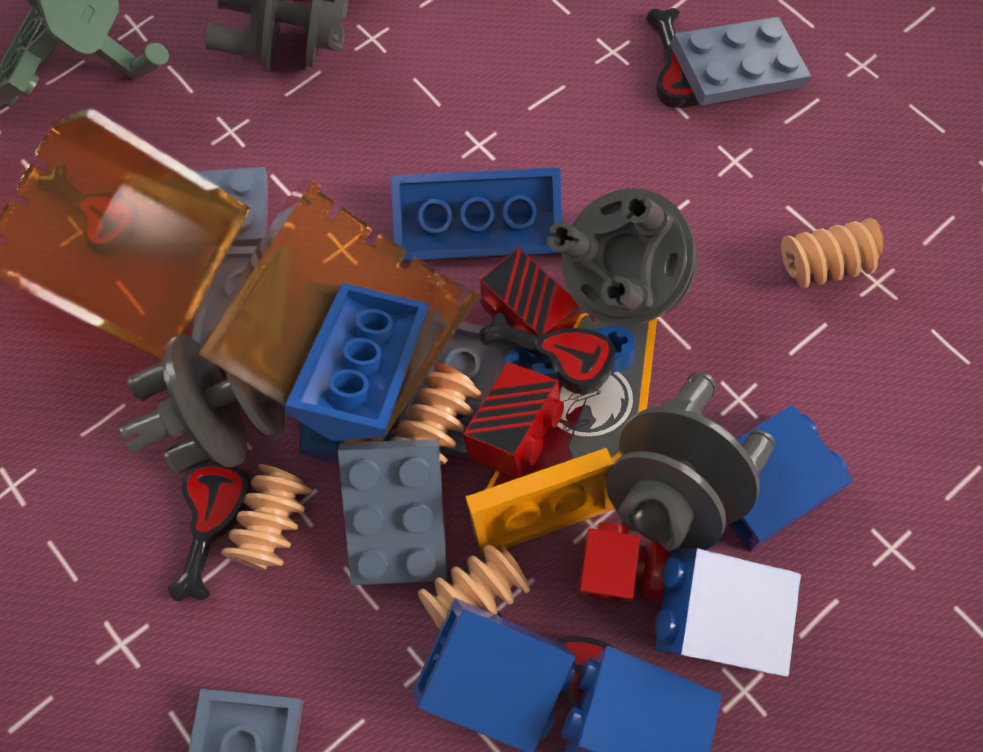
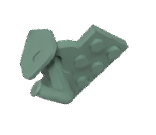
(79, 27)

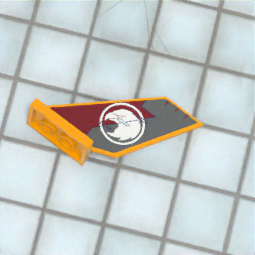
(575, 456)

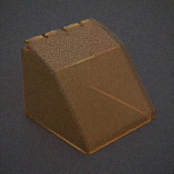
(115, 233)
(293, 282)

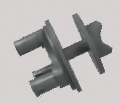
(262, 35)
(627, 256)
(199, 406)
(685, 472)

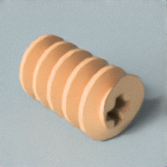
(833, 251)
(439, 407)
(267, 520)
(479, 587)

